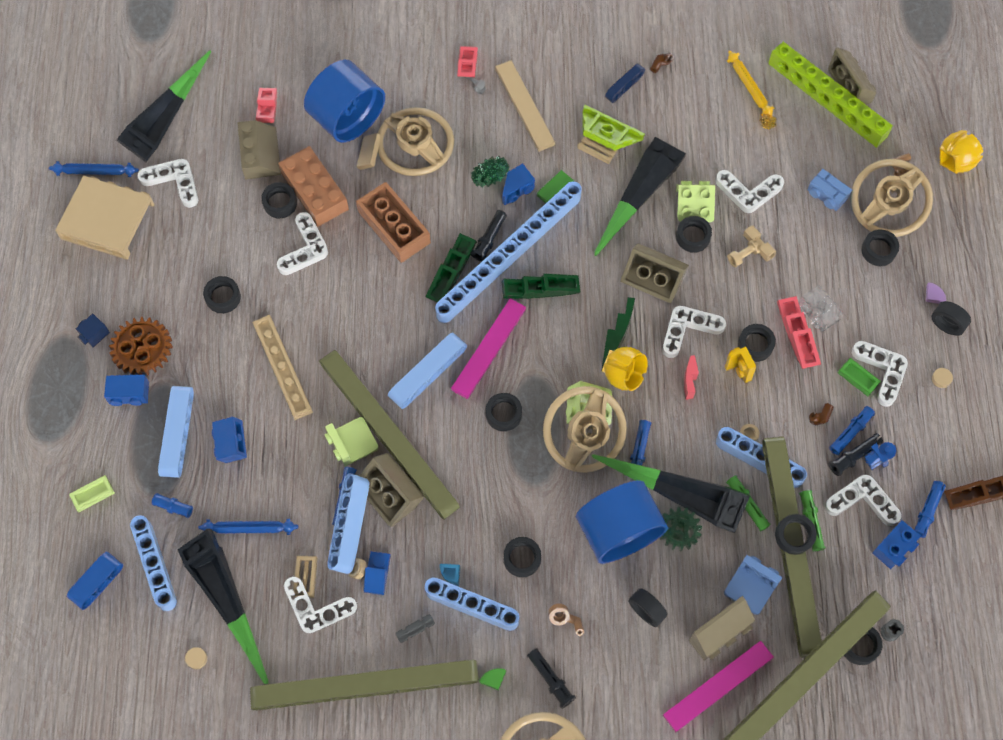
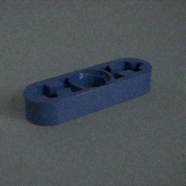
(625, 83)

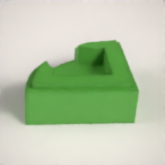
(493, 678)

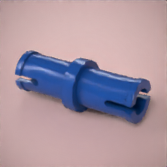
(172, 505)

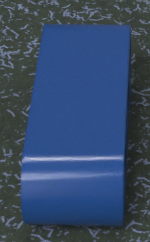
(94, 580)

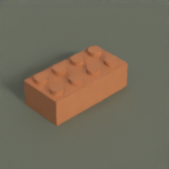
(313, 186)
(393, 222)

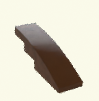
(975, 493)

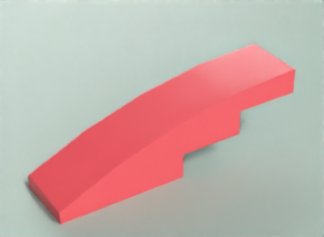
(798, 332)

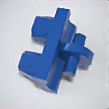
(880, 455)

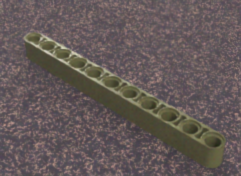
(389, 435)
(795, 566)
(810, 669)
(363, 685)

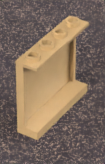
(103, 216)

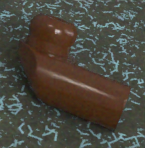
(661, 60)
(823, 417)

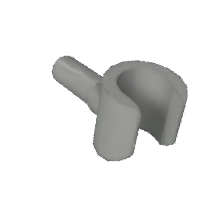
(480, 85)

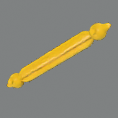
(749, 83)

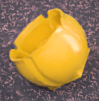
(960, 152)
(625, 368)

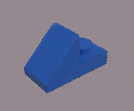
(376, 573)

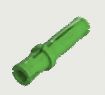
(751, 507)
(810, 512)

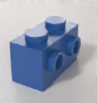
(126, 389)
(229, 440)
(896, 545)

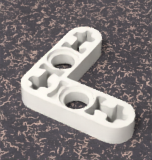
(179, 175)
(746, 195)
(310, 250)
(682, 323)
(888, 365)
(860, 493)
(310, 612)

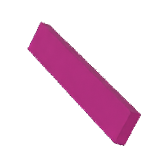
(488, 349)
(718, 686)

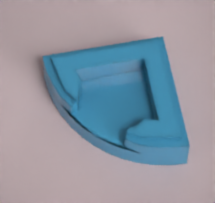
(450, 573)

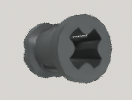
(888, 634)

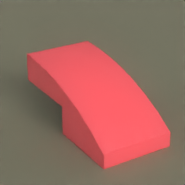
(467, 61)
(266, 105)
(690, 375)

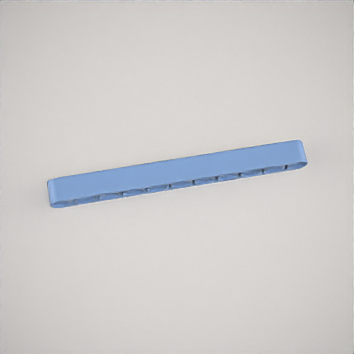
(507, 259)

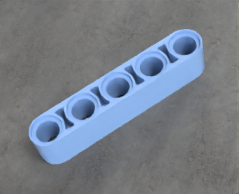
(427, 370)
(176, 432)
(749, 456)
(348, 524)
(157, 571)
(465, 596)

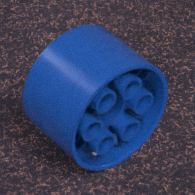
(344, 100)
(621, 521)

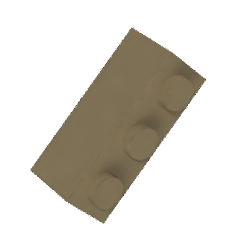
(849, 75)
(258, 149)
(654, 273)
(390, 489)
(723, 629)

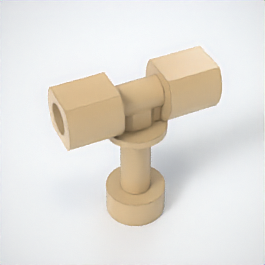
(755, 246)

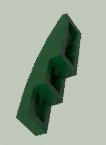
(451, 268)
(540, 287)
(616, 337)

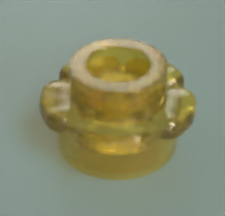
(768, 121)

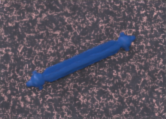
(93, 169)
(250, 526)

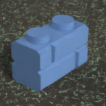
(829, 190)

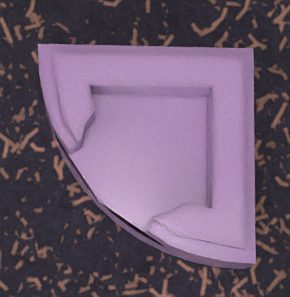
(934, 294)

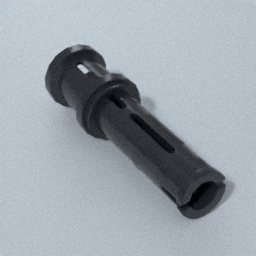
(486, 241)
(849, 458)
(556, 685)

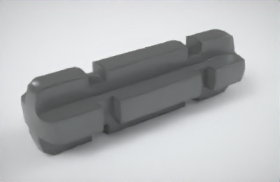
(415, 628)

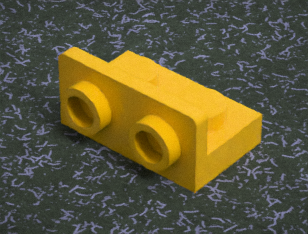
(743, 361)

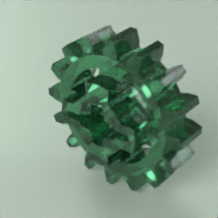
(490, 171)
(687, 525)

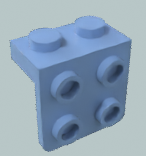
(754, 583)

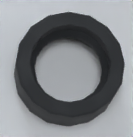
(272, 189)
(693, 221)
(883, 235)
(218, 282)
(951, 318)
(764, 331)
(507, 398)
(809, 526)
(522, 541)
(648, 607)
(878, 646)

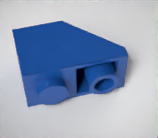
(517, 183)

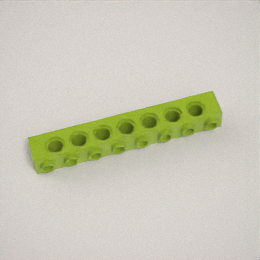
(830, 94)

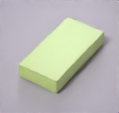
(91, 493)

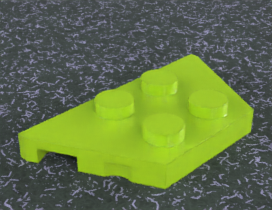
(608, 130)

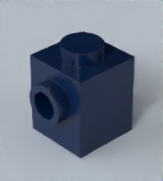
(91, 330)

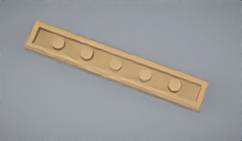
(525, 106)
(282, 367)

